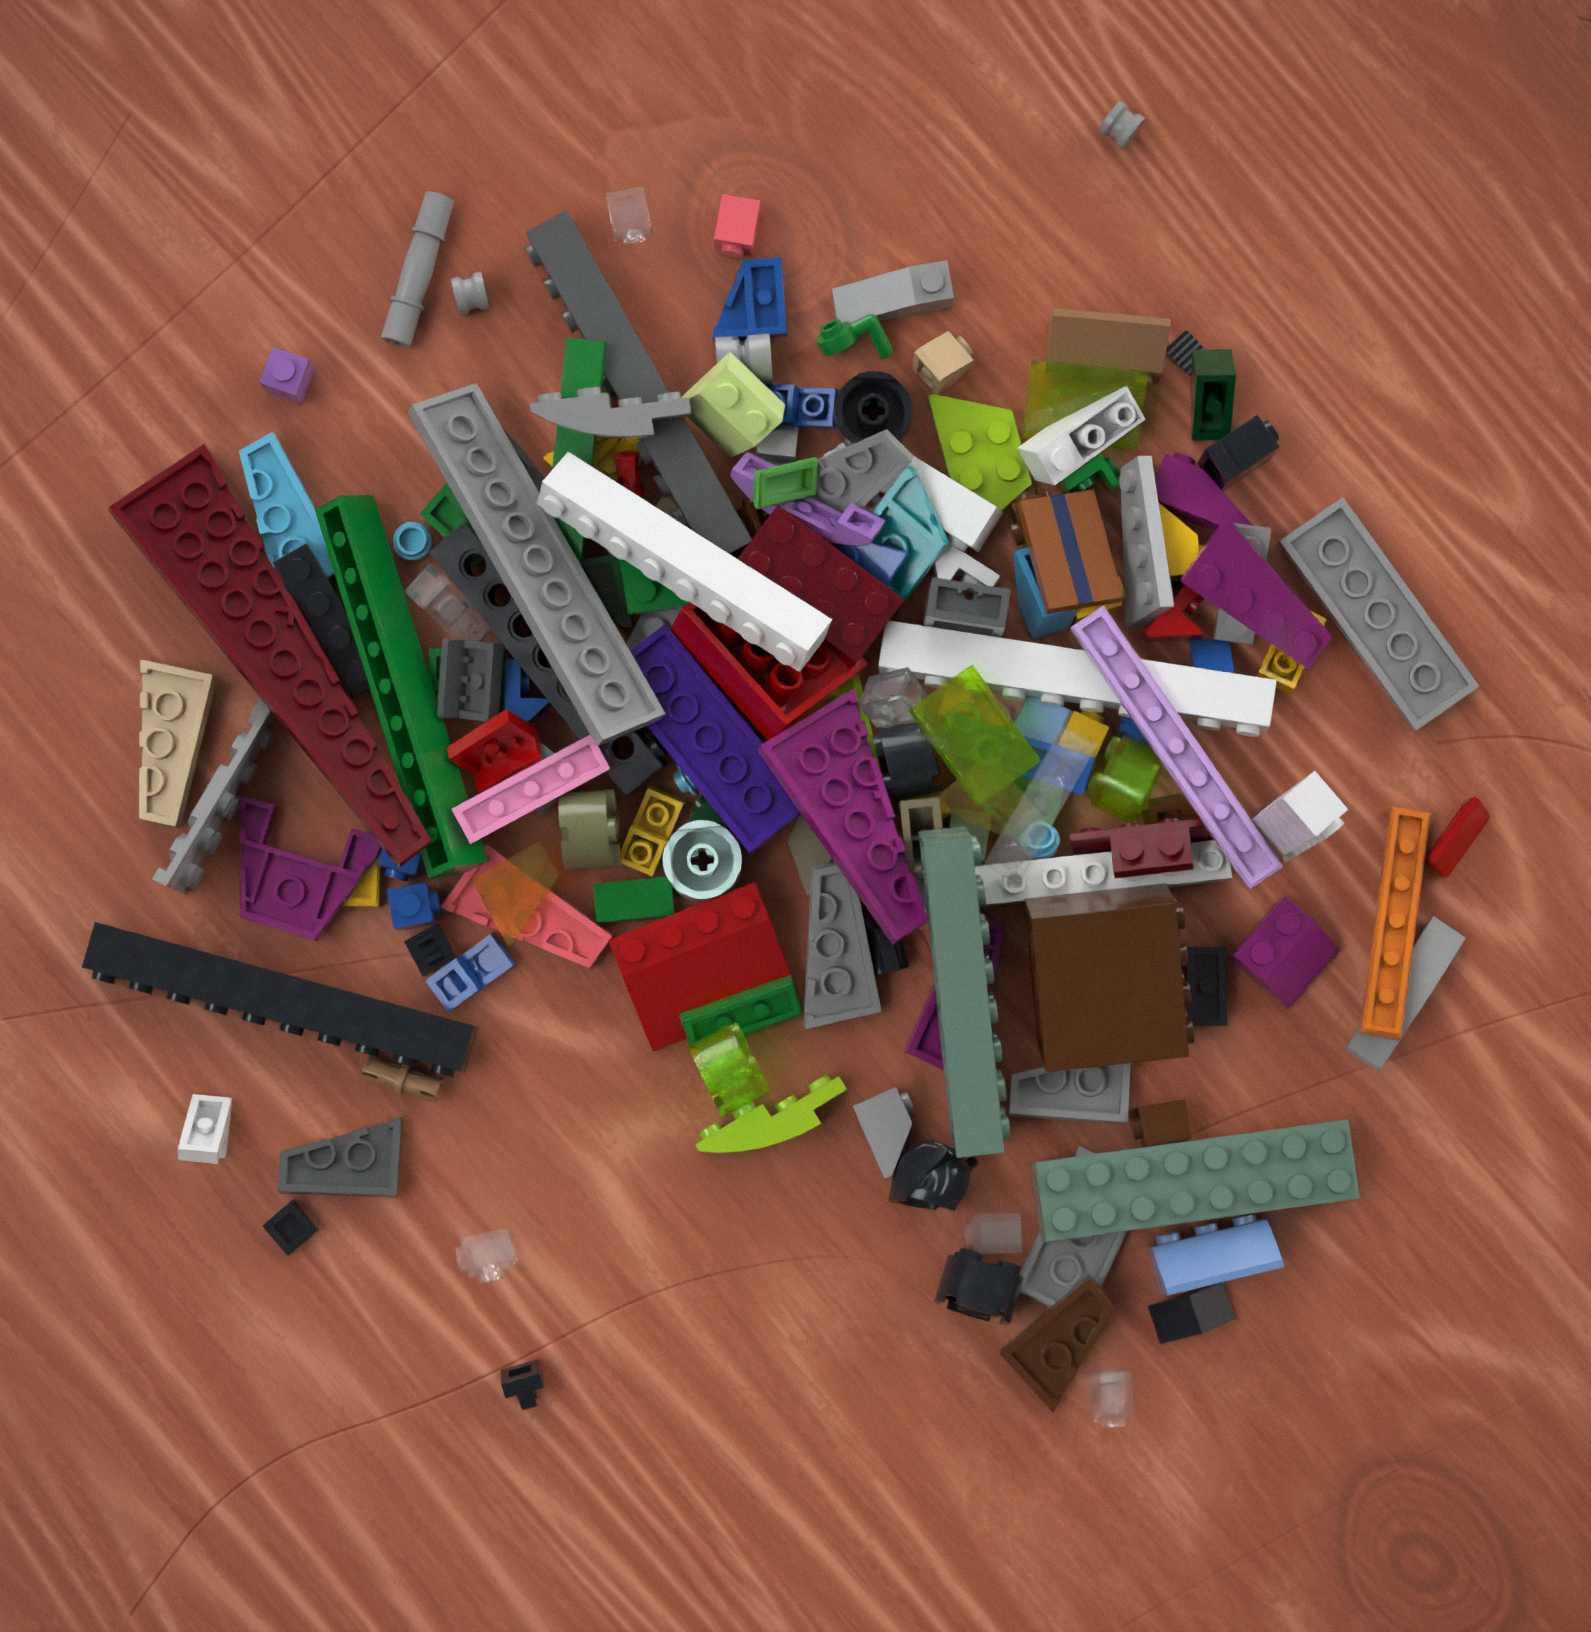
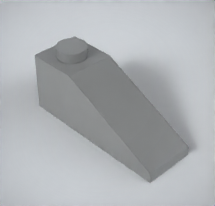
(896, 293)

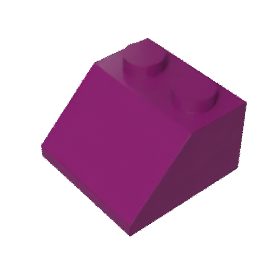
(1284, 952)

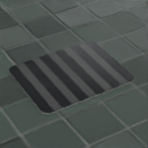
(1182, 350)

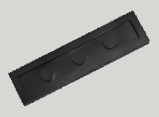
(324, 614)

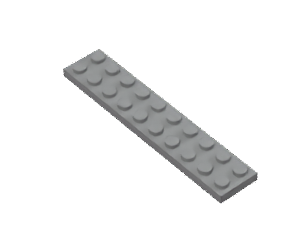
(536, 564)

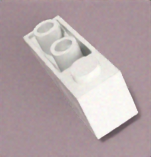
(1080, 436)

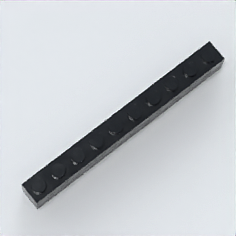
(279, 997)

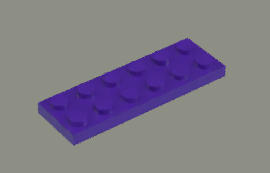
(712, 743)

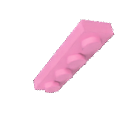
(530, 789)

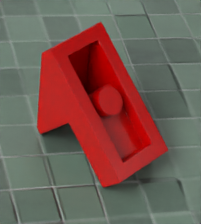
(1173, 624)

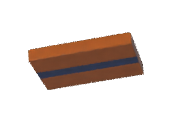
(1069, 551)

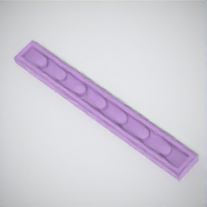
(1176, 748)

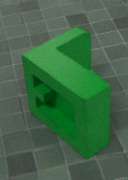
(1083, 477)

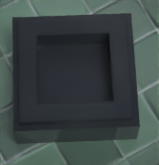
(290, 1227)

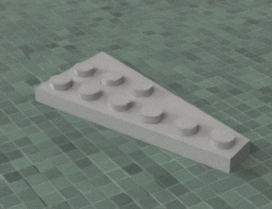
(216, 804)

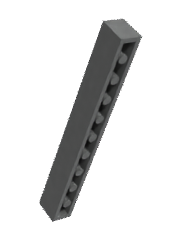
(631, 374)

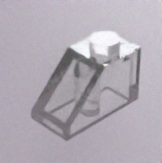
(1110, 1396)

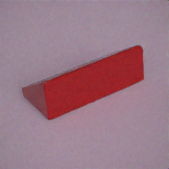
(1457, 837)

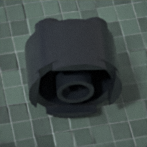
(866, 391)
(909, 762)
(979, 1287)

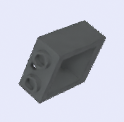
(950, 609)

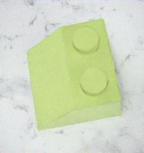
(734, 406)

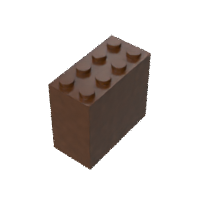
(1109, 977)

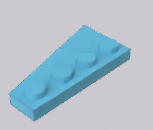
(281, 502)

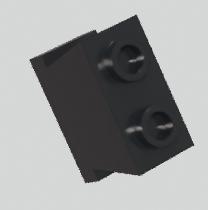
(1240, 452)

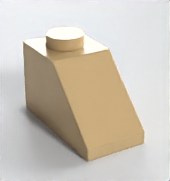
(942, 362)

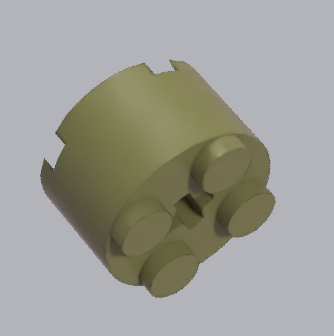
(589, 830)

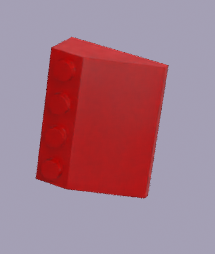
(761, 686)
(697, 960)

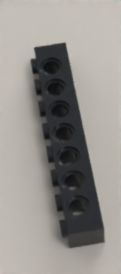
(455, 558)

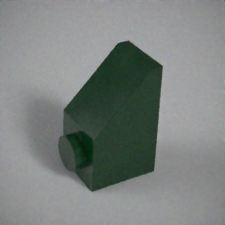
(1212, 393)

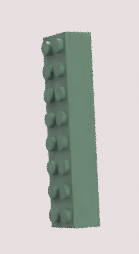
(961, 991)
(1194, 1180)

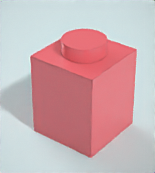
(736, 225)

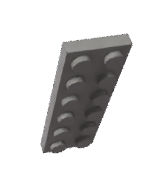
(1378, 614)

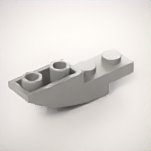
(594, 416)

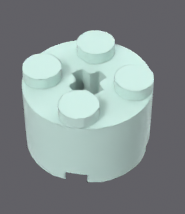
(685, 847)

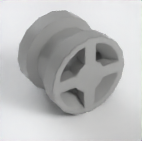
(1121, 124)
(470, 293)

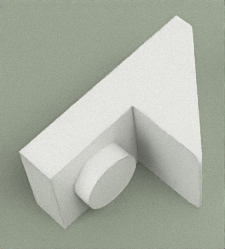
(955, 562)
(206, 1129)

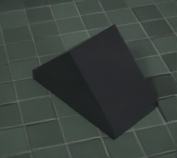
(1191, 1313)

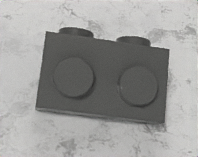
(470, 679)

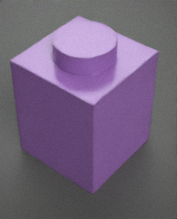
(287, 375)

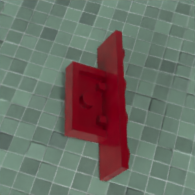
(1144, 848)

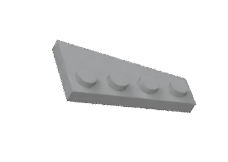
(1144, 551)

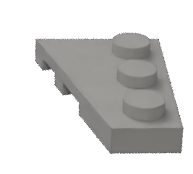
(860, 471)

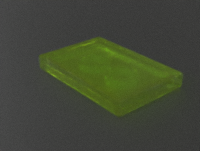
(1065, 388)
(974, 735)

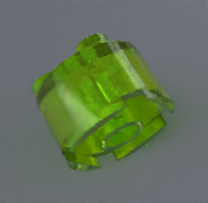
(1126, 779)
(729, 1069)

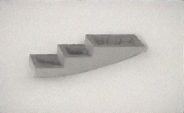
(1430, 959)

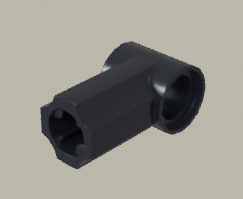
(883, 954)

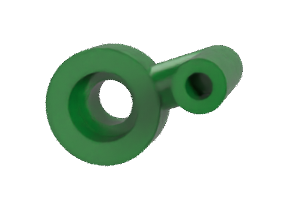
(839, 335)

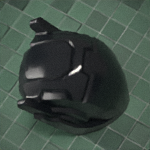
(930, 1176)

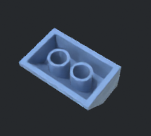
(1214, 1254)

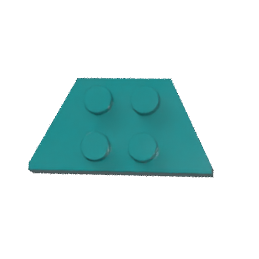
(910, 527)

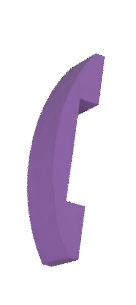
(847, 528)

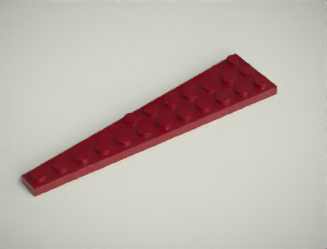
(220, 572)

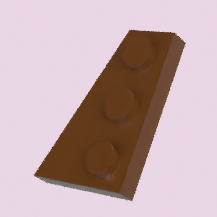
(1058, 1340)

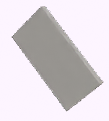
(1060, 1265)

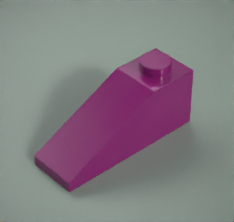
(1192, 493)

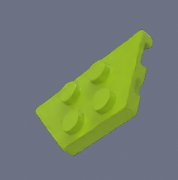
(980, 448)

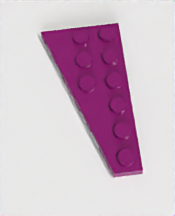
(843, 798)

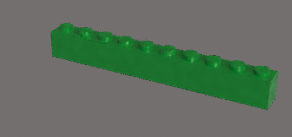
(398, 678)

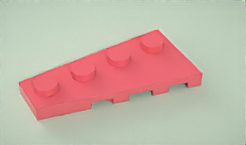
(554, 926)

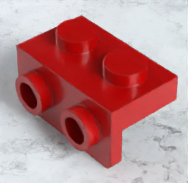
(497, 749)

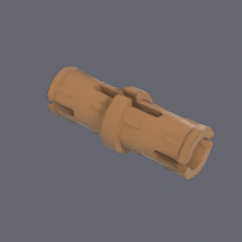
(402, 1079)

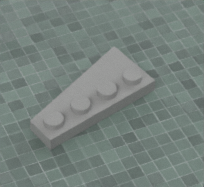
(839, 960)

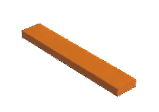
(1395, 923)

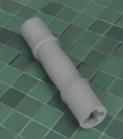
(417, 269)

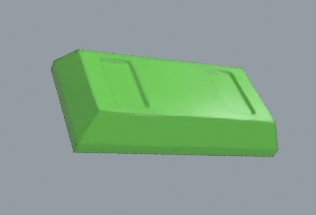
(785, 483)

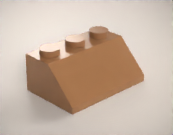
(1108, 340)

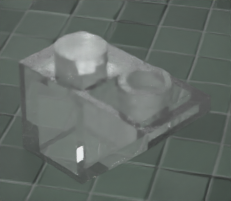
(447, 605)

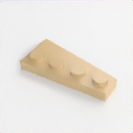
(173, 724)

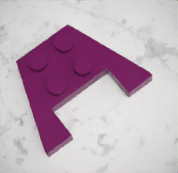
(291, 889)

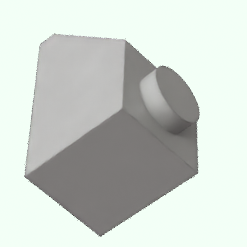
(886, 1126)

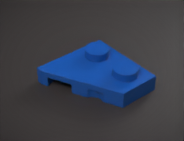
(754, 302)

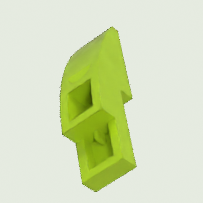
(757, 1129)

